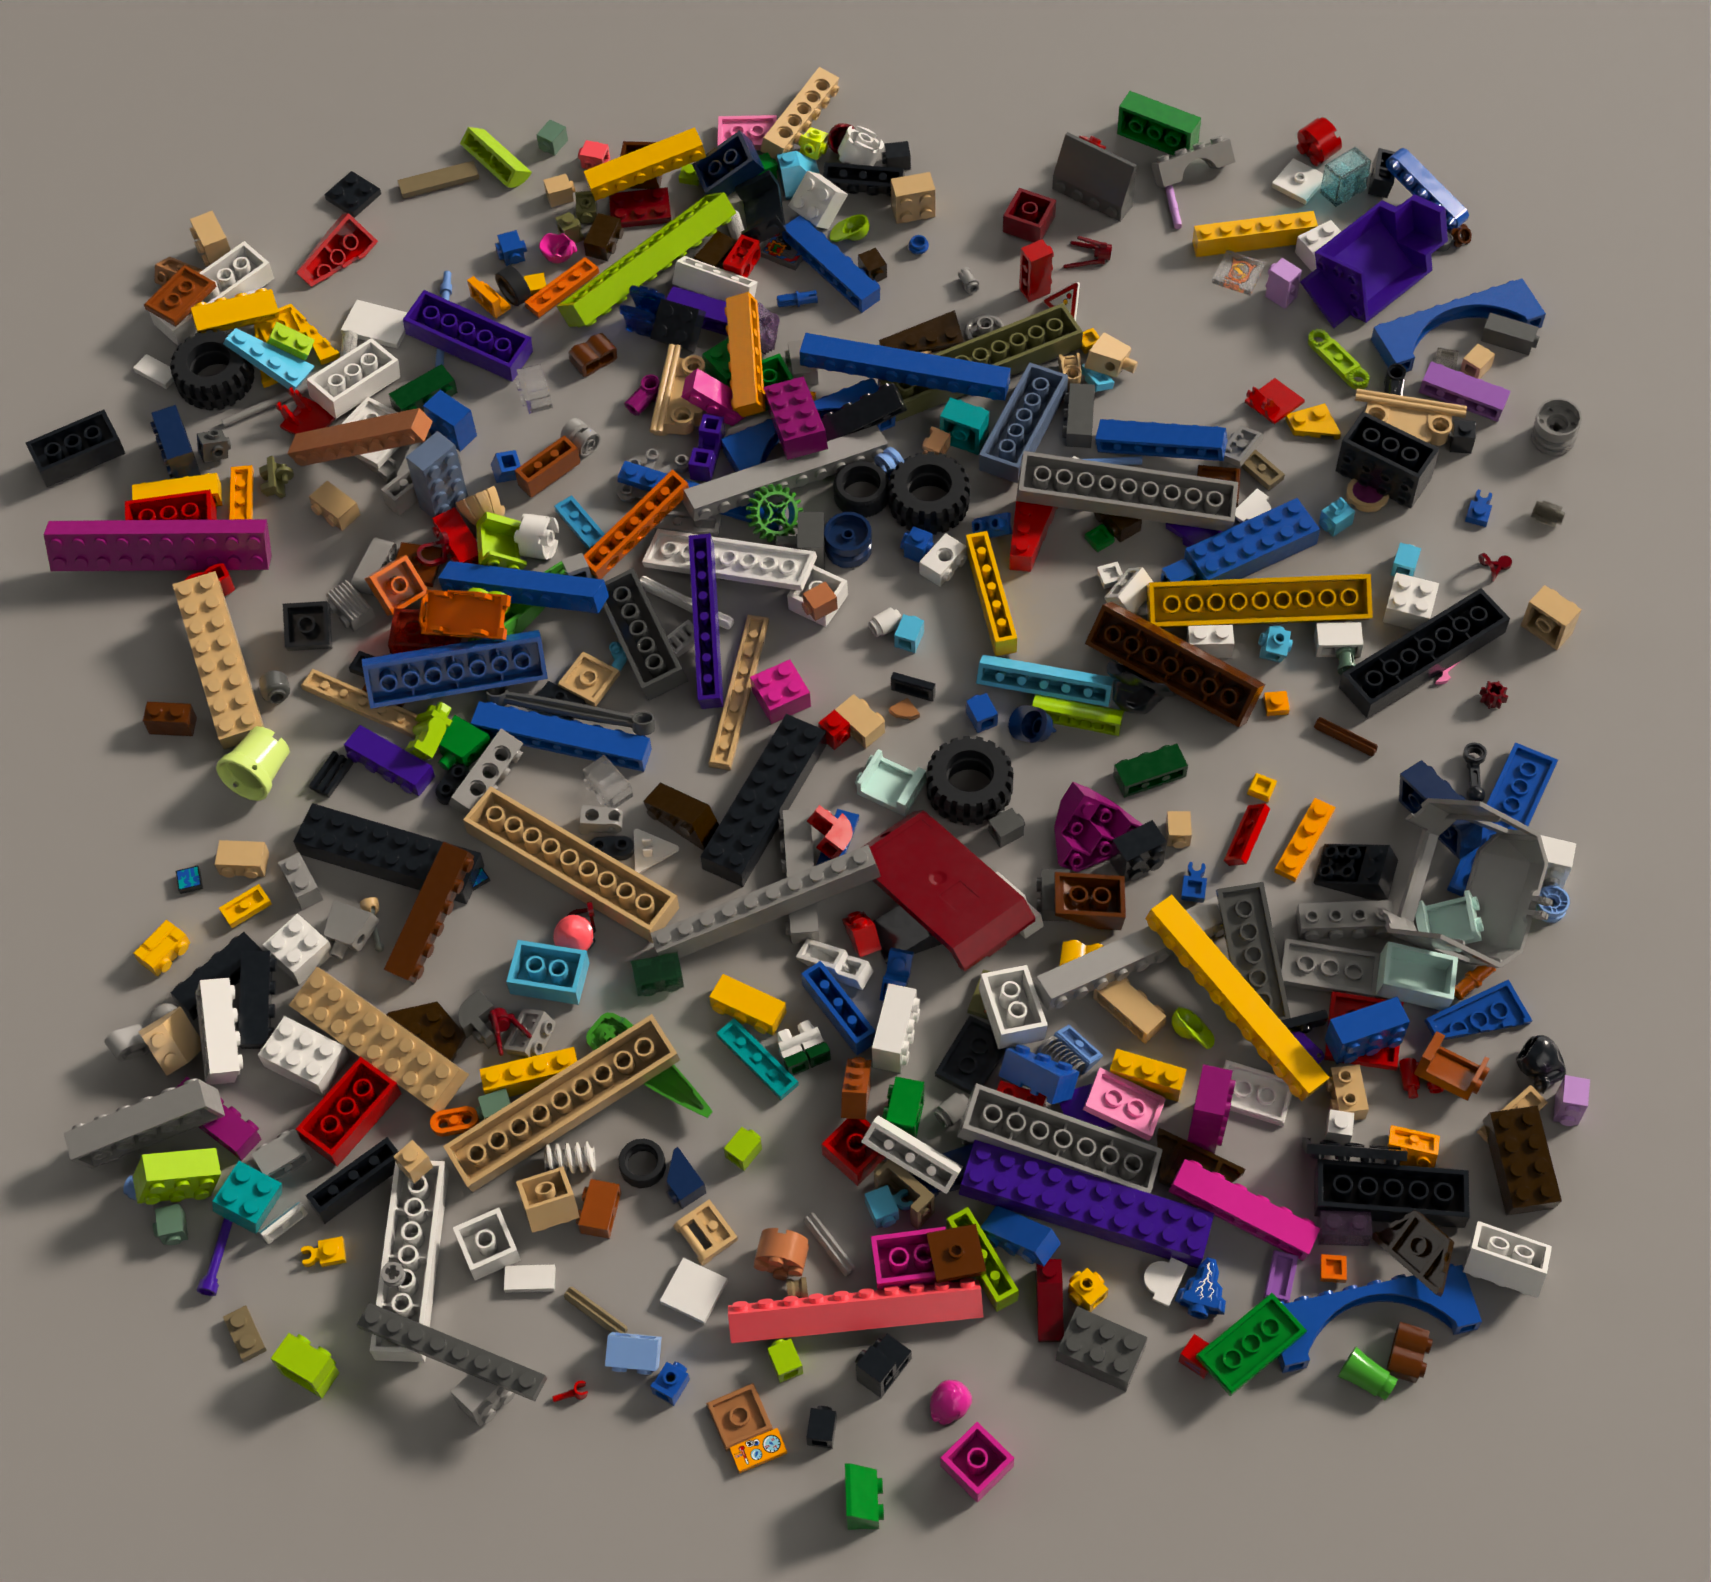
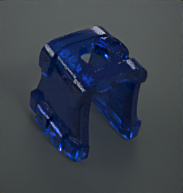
(643, 315)

